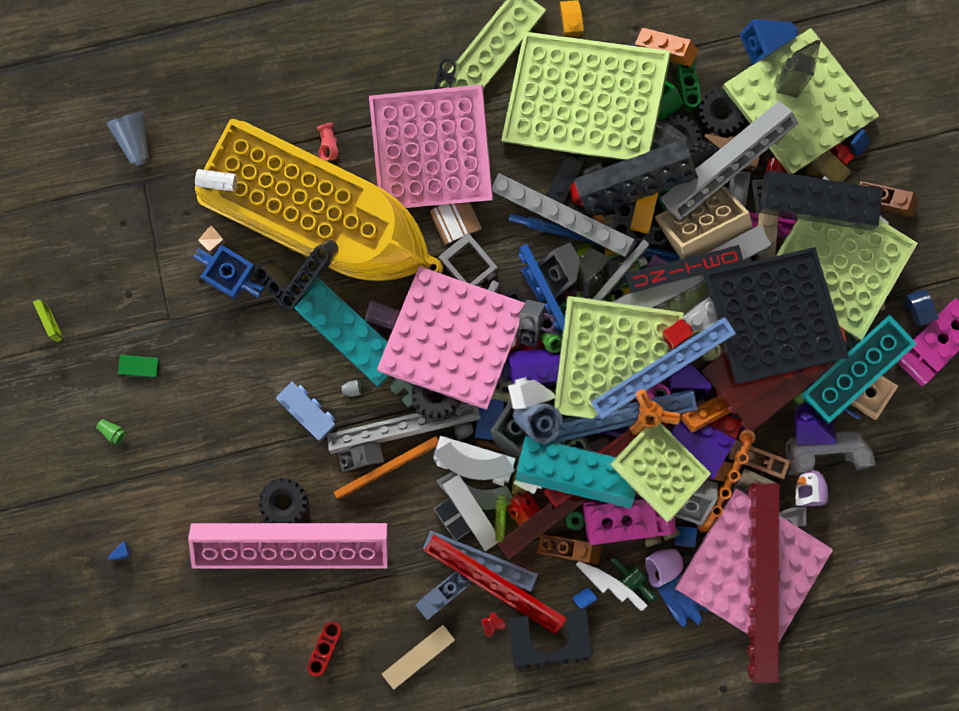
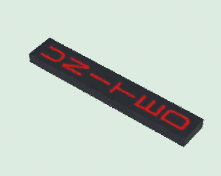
(683, 268)

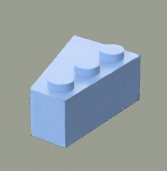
(307, 411)

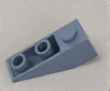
(442, 594)

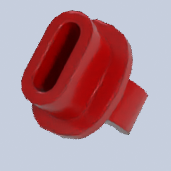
(842, 153)

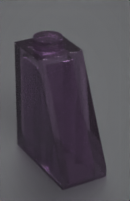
(381, 316)

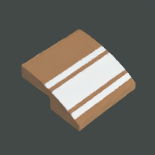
(455, 221)

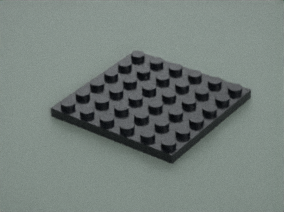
(778, 315)

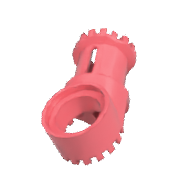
(328, 140)

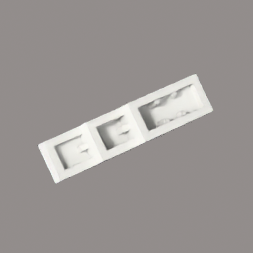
(471, 512)
(604, 581)

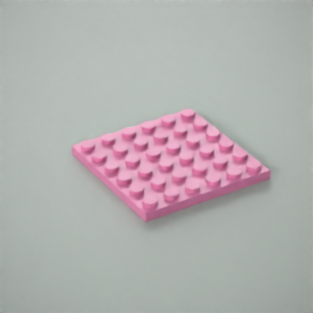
(432, 146)
(452, 338)
(720, 566)

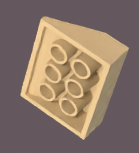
(707, 226)

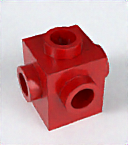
(522, 507)

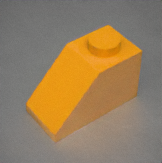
(571, 19)

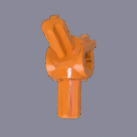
(651, 414)

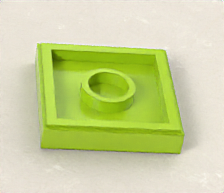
(48, 320)

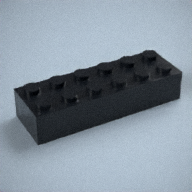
(636, 178)
(820, 200)

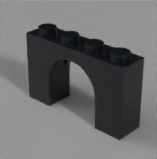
(576, 647)

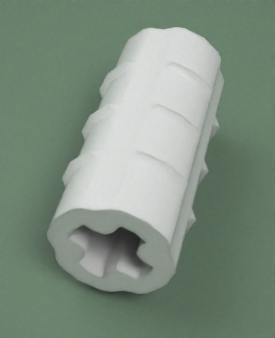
(216, 180)

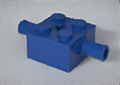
(228, 284)

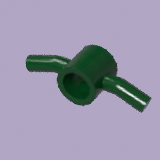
(633, 579)

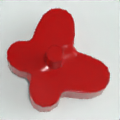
(492, 623)

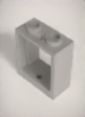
(458, 247)

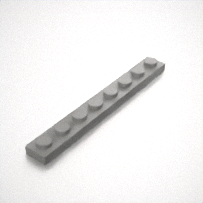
(397, 428)

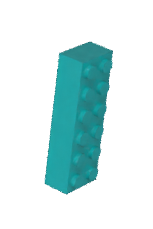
(344, 330)
(864, 366)
(573, 472)

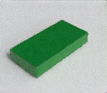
(138, 366)

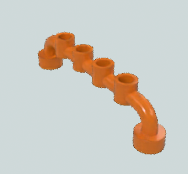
(746, 437)

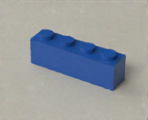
(490, 416)

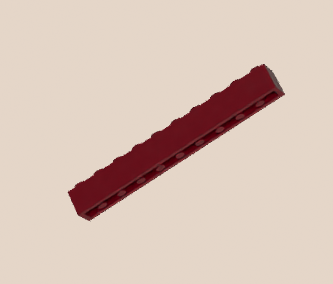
(764, 582)

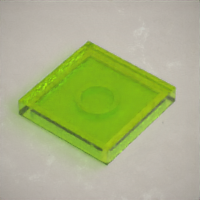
(500, 517)

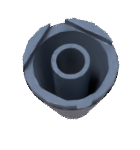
(131, 136)
(539, 422)

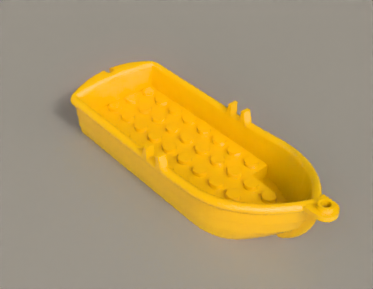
(309, 201)

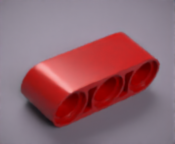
(317, 655)

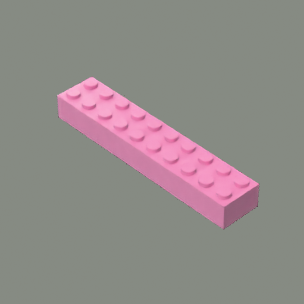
(289, 545)

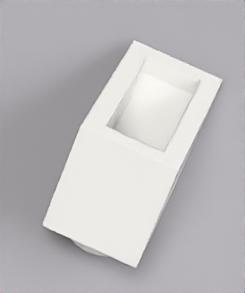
(528, 393)

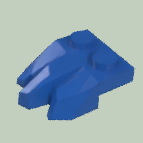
(679, 604)

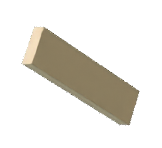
(418, 657)

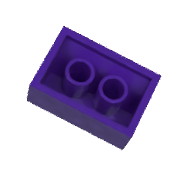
(534, 365)
(688, 379)
(706, 445)

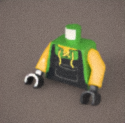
(616, 262)

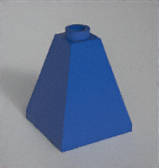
(765, 37)

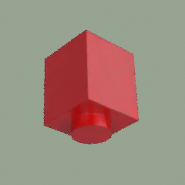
(677, 334)

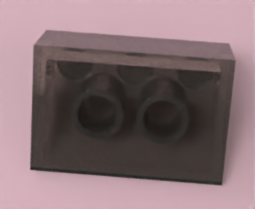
(798, 70)

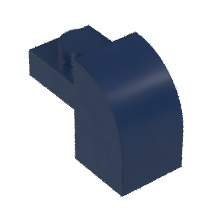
(921, 307)

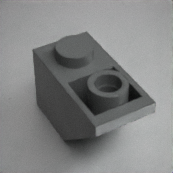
(531, 323)
(361, 457)

